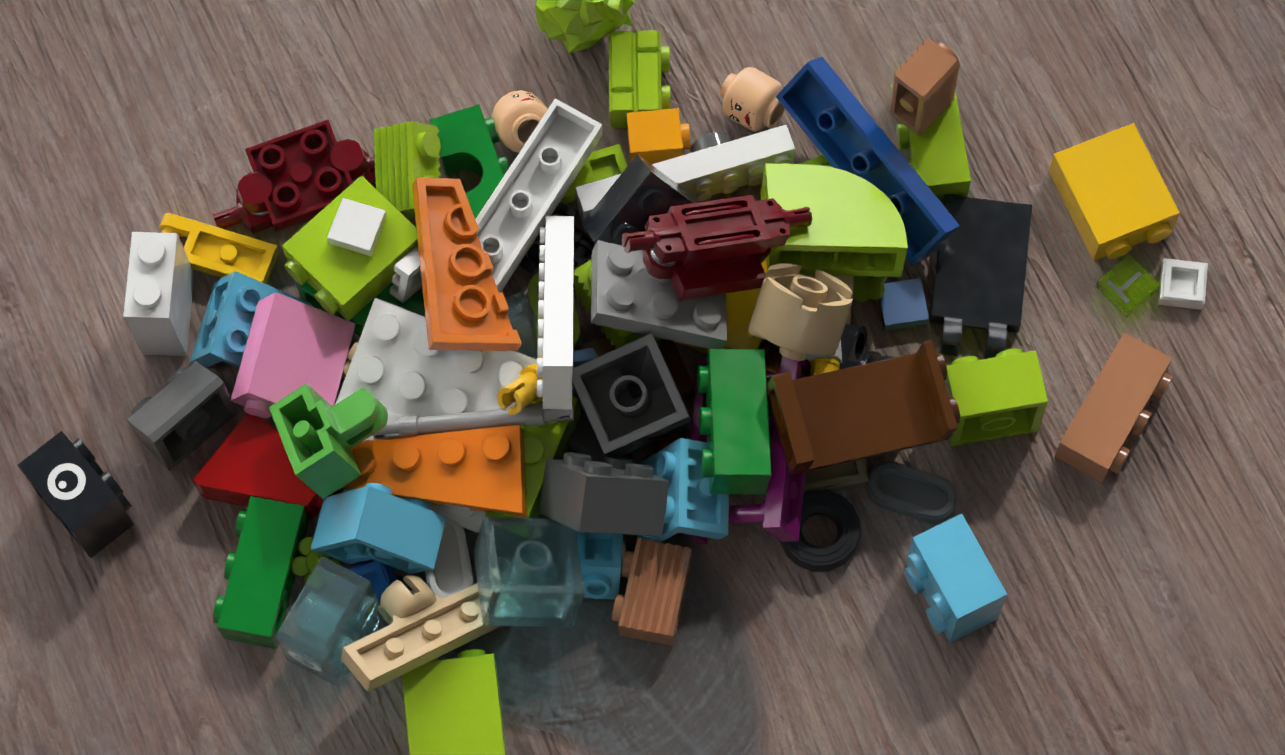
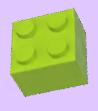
(996, 396)

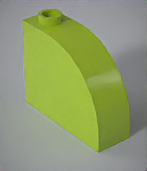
(852, 222)

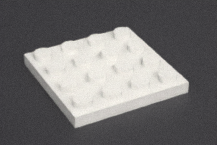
(414, 381)

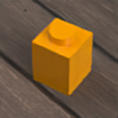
(657, 135)

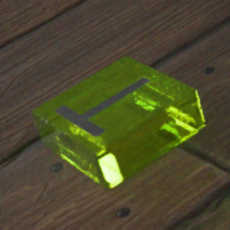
(1127, 285)

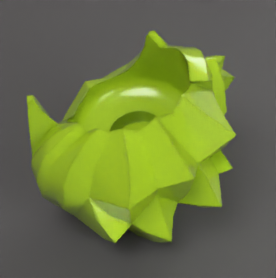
(581, 22)

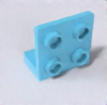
(229, 319)
(689, 501)

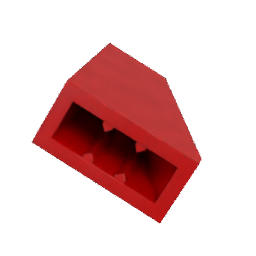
(254, 465)

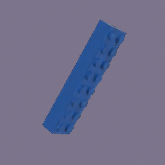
(859, 146)

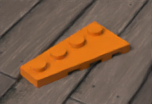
(456, 273)
(454, 468)

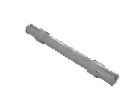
(414, 425)

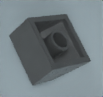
(182, 414)

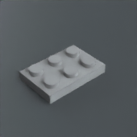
(638, 303)

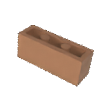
(1115, 408)

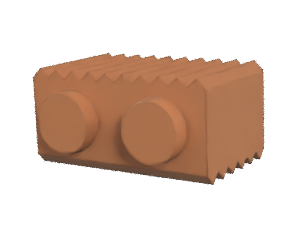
(924, 85)
(654, 591)

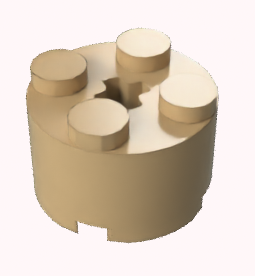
(801, 311)

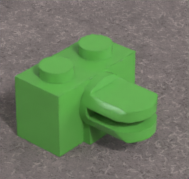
(322, 435)

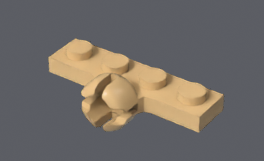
(418, 631)

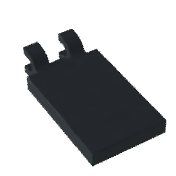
(981, 272)

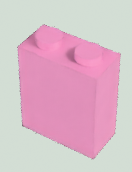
(290, 348)

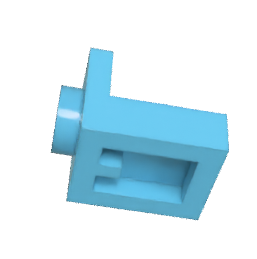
(600, 563)

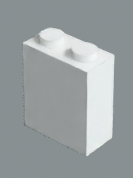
(159, 294)

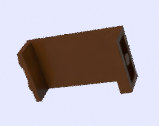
(863, 410)

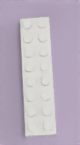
(710, 169)
(535, 186)
(556, 313)

